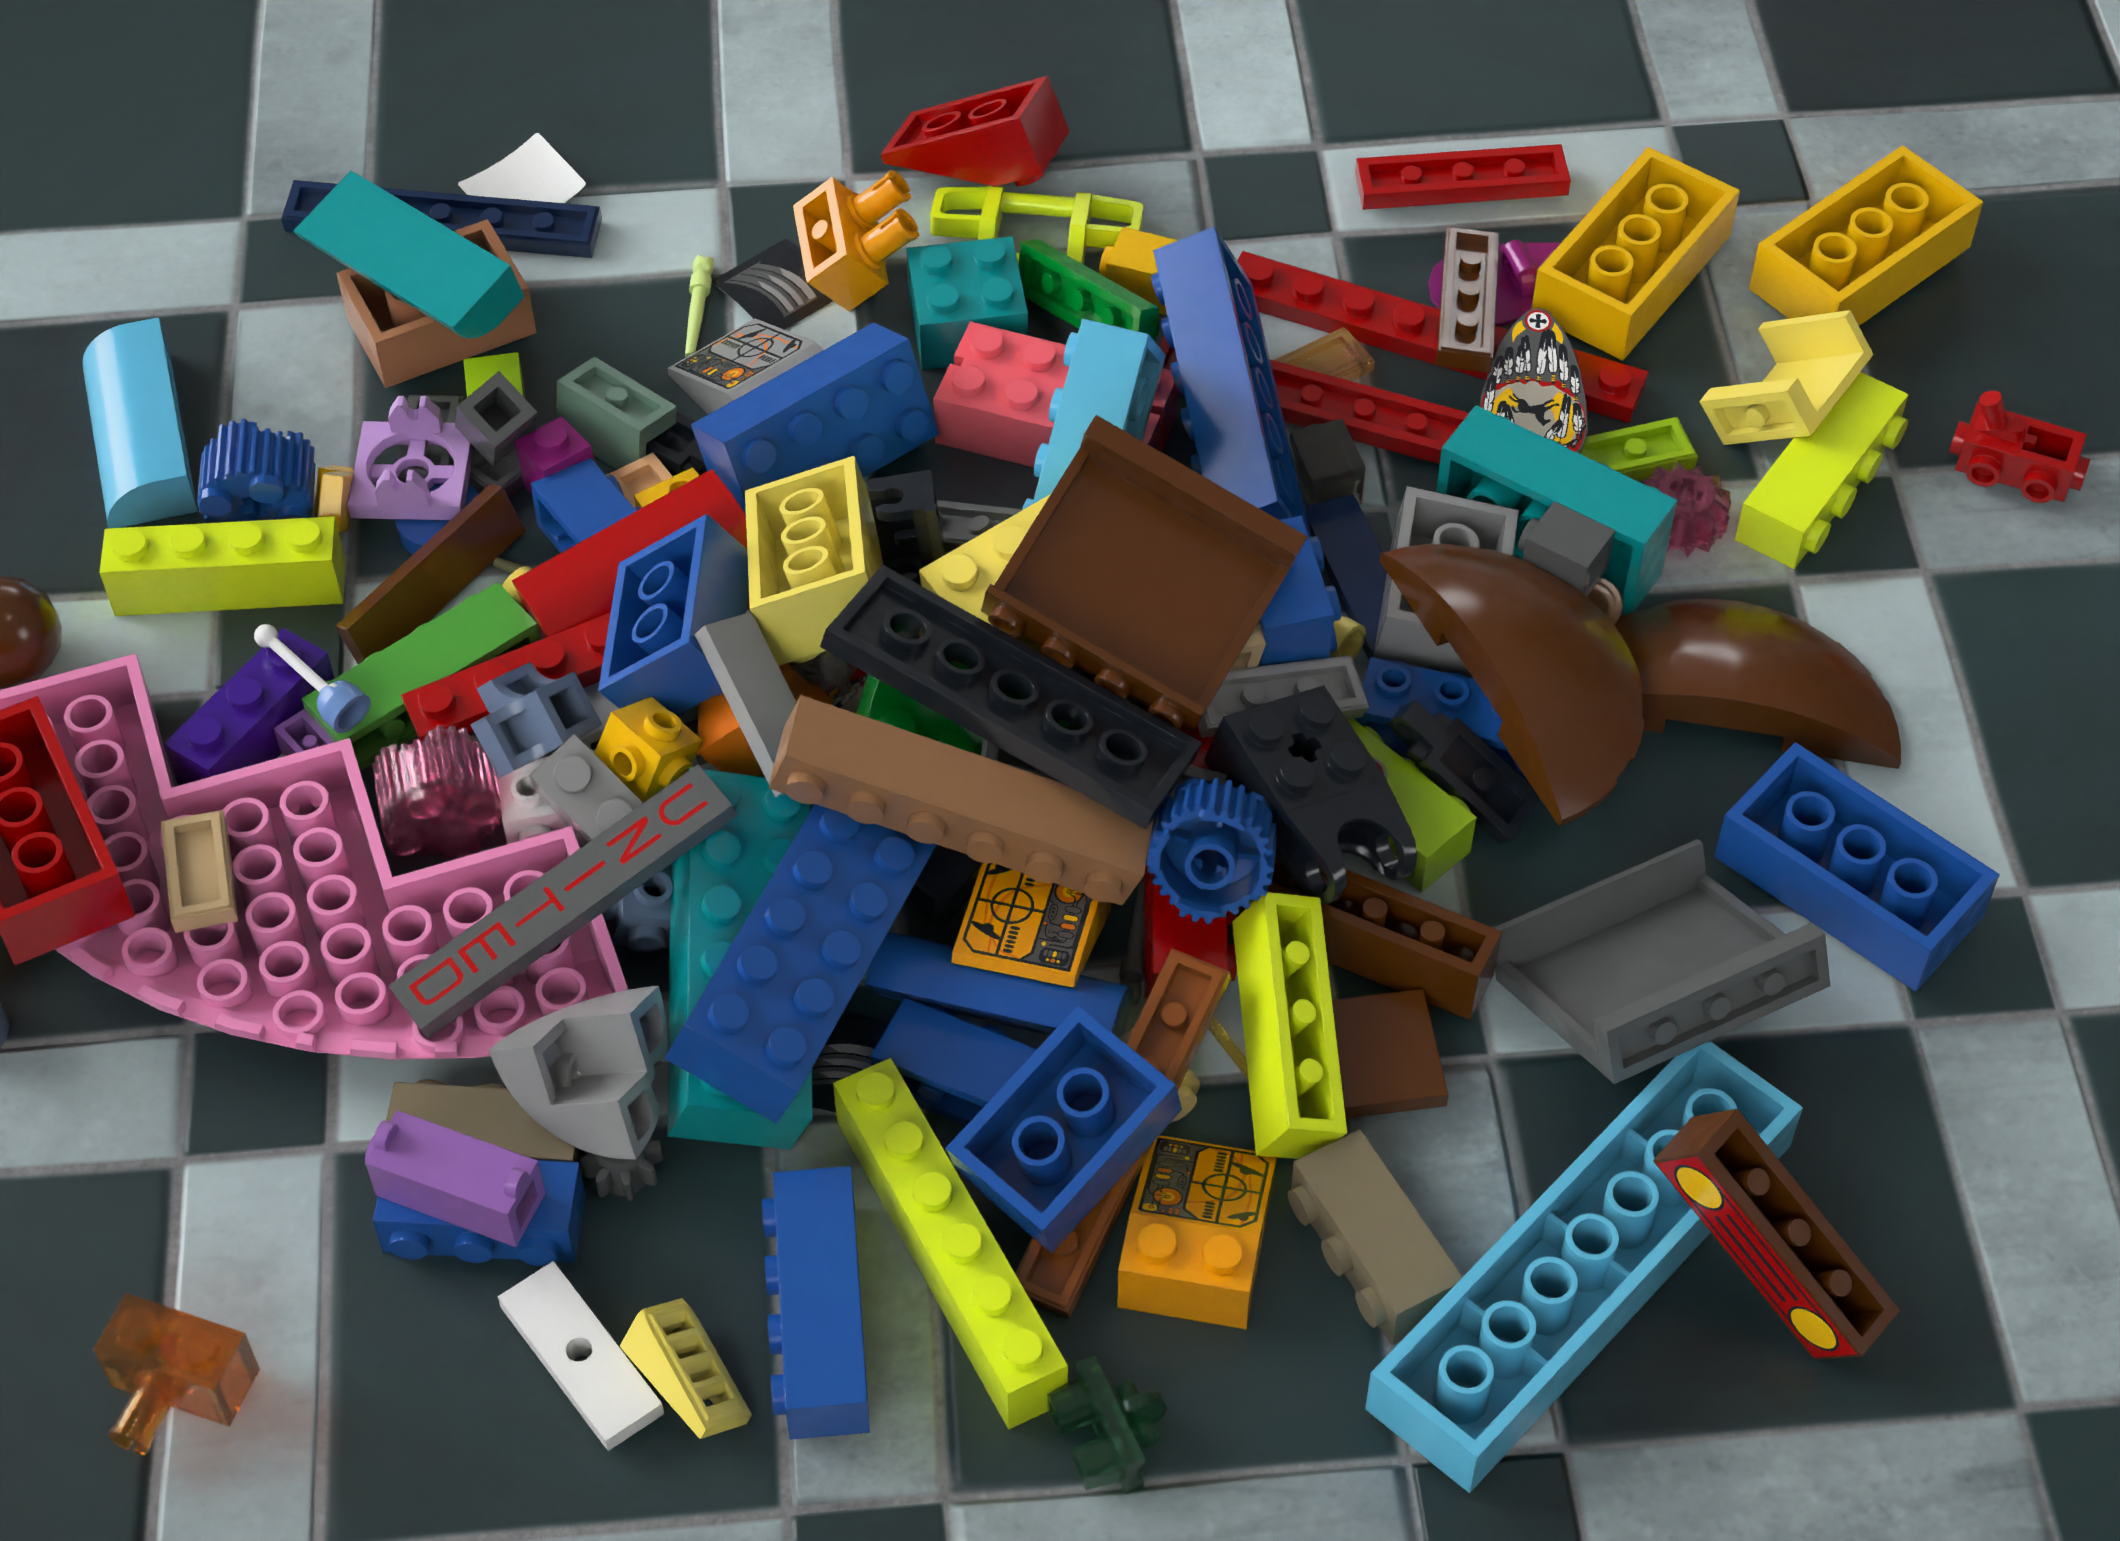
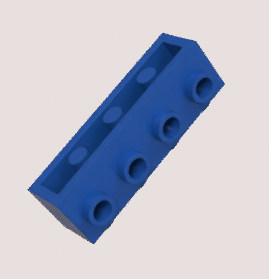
(1396, 683)
(819, 1303)

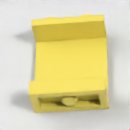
(1813, 369)

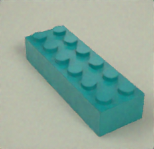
(708, 906)

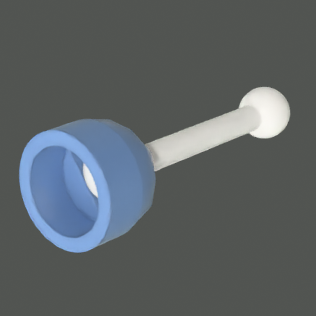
(339, 703)

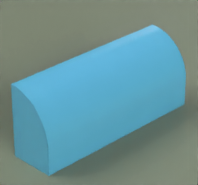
(137, 425)

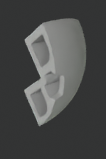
(591, 1070)

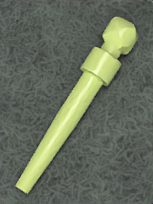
(699, 288)

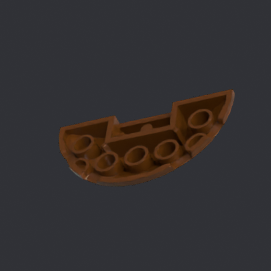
(1540, 659)
(1759, 675)

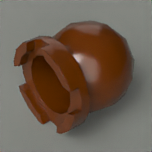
(27, 632)

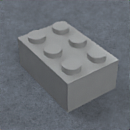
(1436, 519)

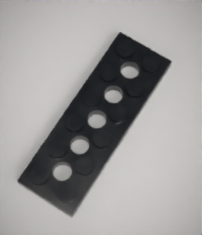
(1025, 728)

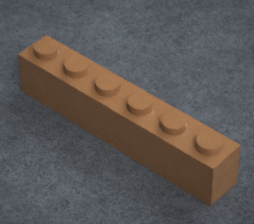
(958, 801)

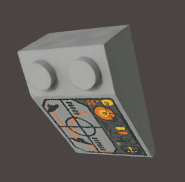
(740, 363)

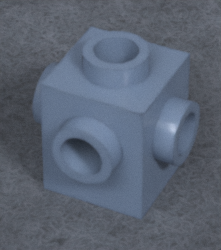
(643, 915)

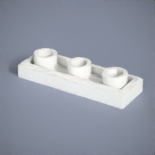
(562, 1328)

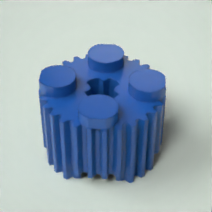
(256, 475)
(1219, 820)

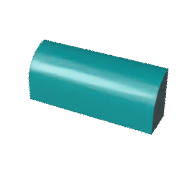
(412, 257)

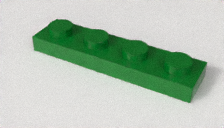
(1079, 292)

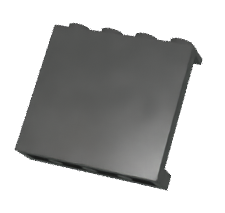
(1654, 963)

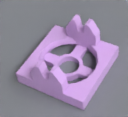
(411, 499)

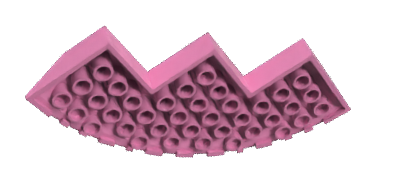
(312, 893)

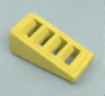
(673, 1349)

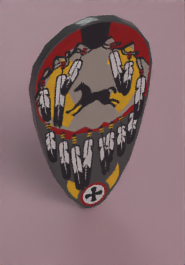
(1538, 381)

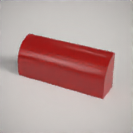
(583, 578)

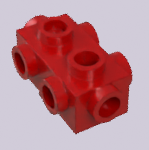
(2019, 452)

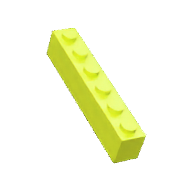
(950, 1242)

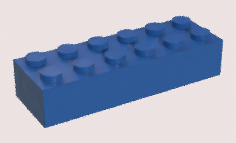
(1226, 374)
(798, 959)

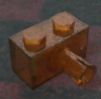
(169, 1363)

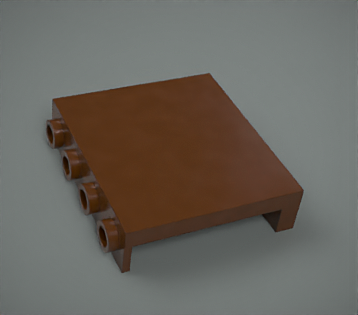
(1143, 575)

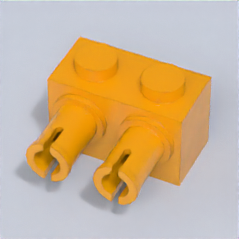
(844, 243)

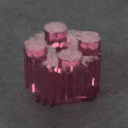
(437, 795)

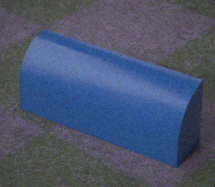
(925, 974)

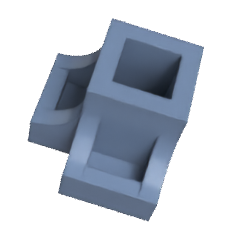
(531, 716)

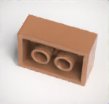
(409, 343)

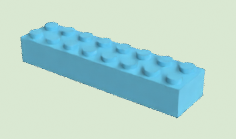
(1563, 1275)

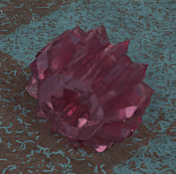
(1700, 508)

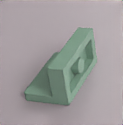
(612, 411)

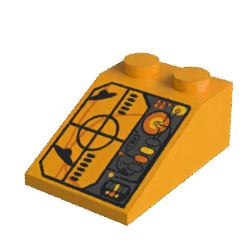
(1028, 927)
(1196, 1232)

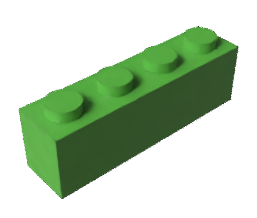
(461, 638)

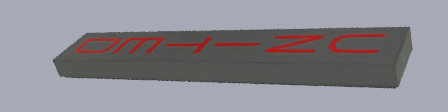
(562, 901)

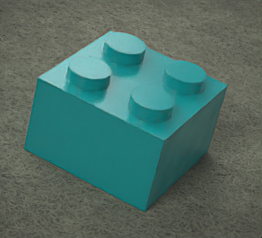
(959, 286)

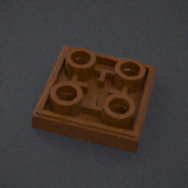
(1388, 1054)

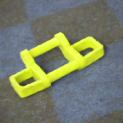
(996, 201)

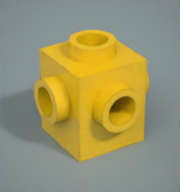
(647, 747)

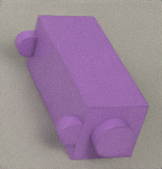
(454, 1177)

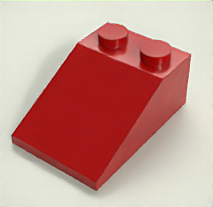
(985, 136)

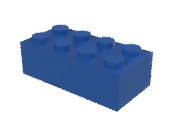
(838, 404)
(1855, 866)

